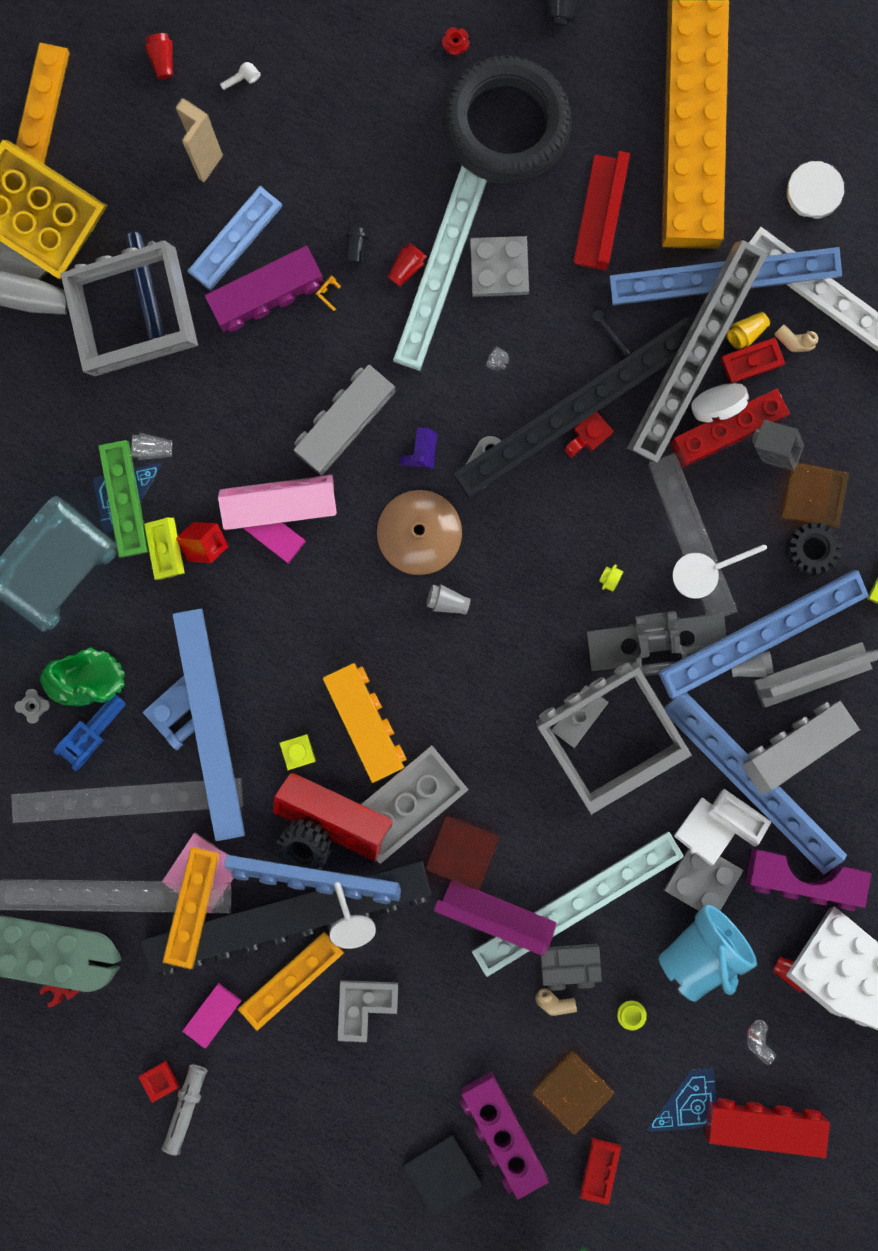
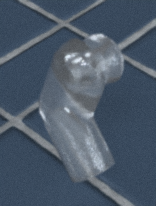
(757, 1042)

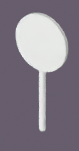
(698, 575)
(351, 930)

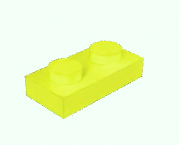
(164, 548)

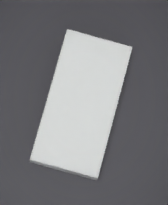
(739, 817)

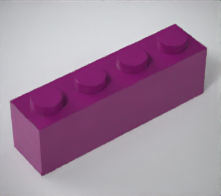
(265, 289)

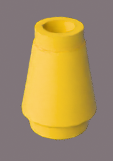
(745, 332)

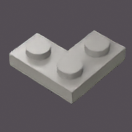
(358, 1000)

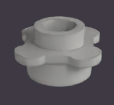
(40, 706)

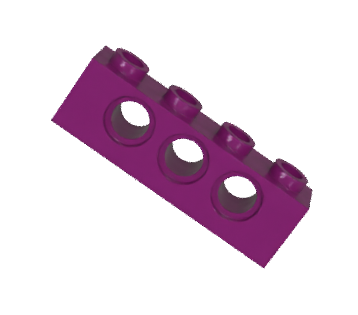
(517, 1180)

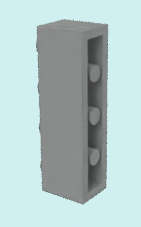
(344, 420)
(799, 747)

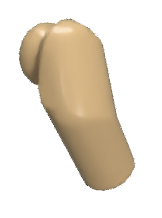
(799, 342)

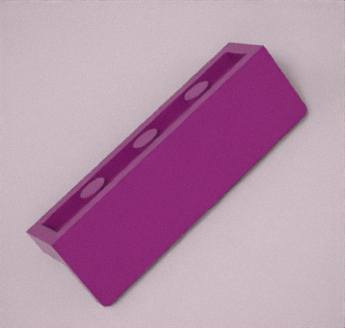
(497, 917)

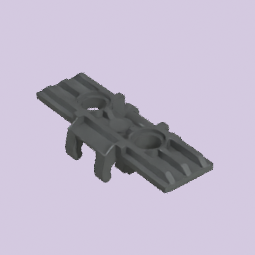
(653, 634)

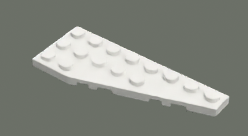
(840, 969)

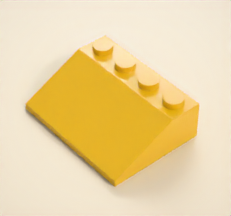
(43, 211)

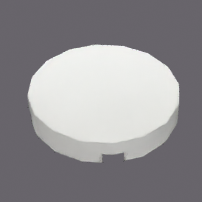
(815, 189)
(720, 402)

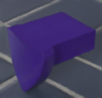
(424, 450)

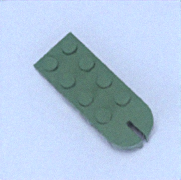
(55, 955)

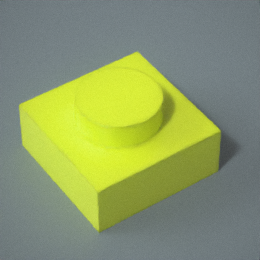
(297, 752)

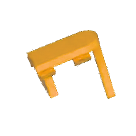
(331, 279)

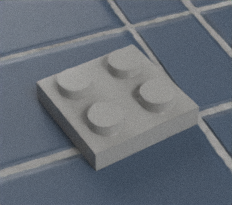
(499, 266)
(701, 883)

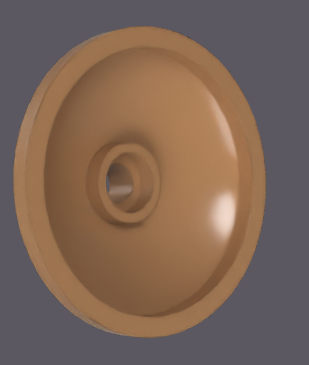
(423, 552)

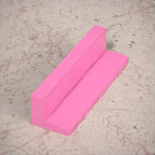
(277, 502)

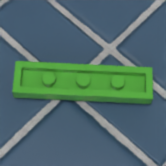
(123, 499)

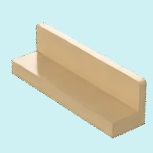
(199, 140)

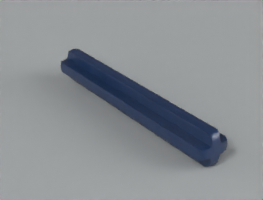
(146, 291)

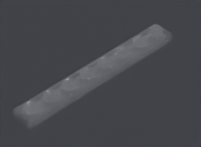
(103, 896)

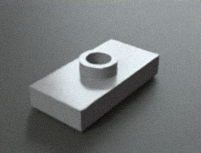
(574, 726)

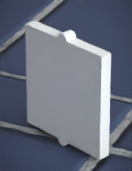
(704, 833)

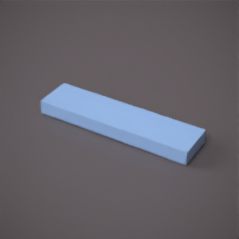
(235, 238)

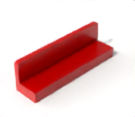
(601, 211)
(344, 819)

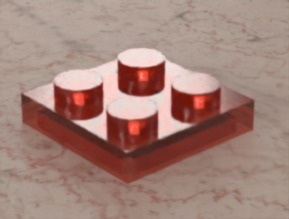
(462, 852)

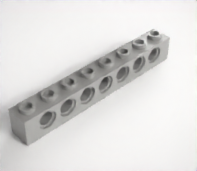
(697, 350)

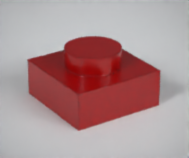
(158, 1081)

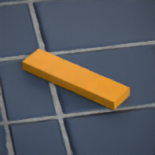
(191, 907)
(290, 981)

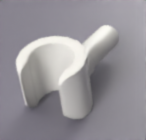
(246, 71)

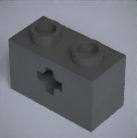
(778, 445)

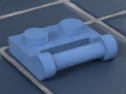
(168, 711)

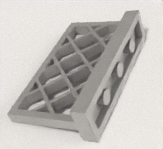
(814, 674)

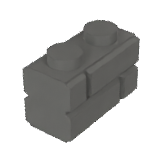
(571, 966)

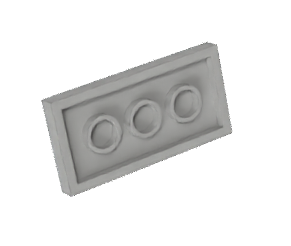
(415, 798)

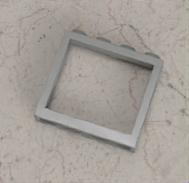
(109, 266)
(634, 777)

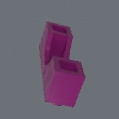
(842, 885)

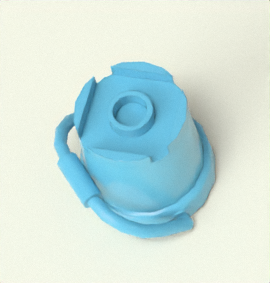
(708, 955)

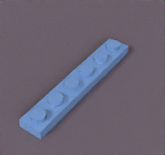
(323, 881)

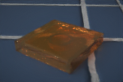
(815, 495)
(573, 1092)

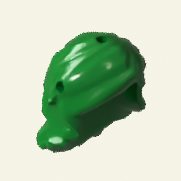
(83, 678)

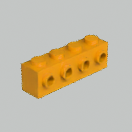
(364, 723)

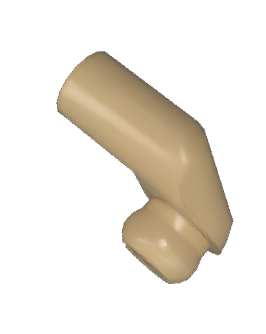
(554, 1006)

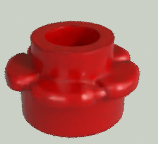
(455, 48)

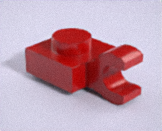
(590, 433)

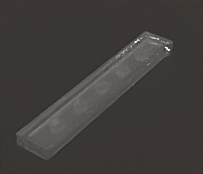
(689, 527)

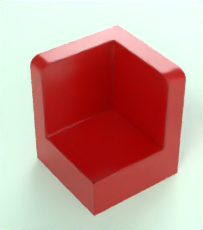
(202, 542)

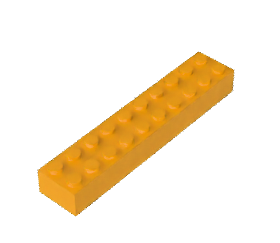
(695, 123)

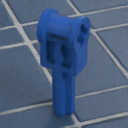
(85, 737)

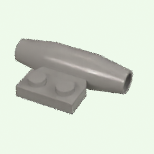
(23, 288)

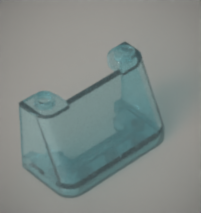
(51, 561)

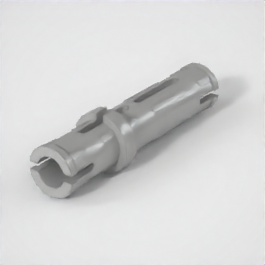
(188, 1098)

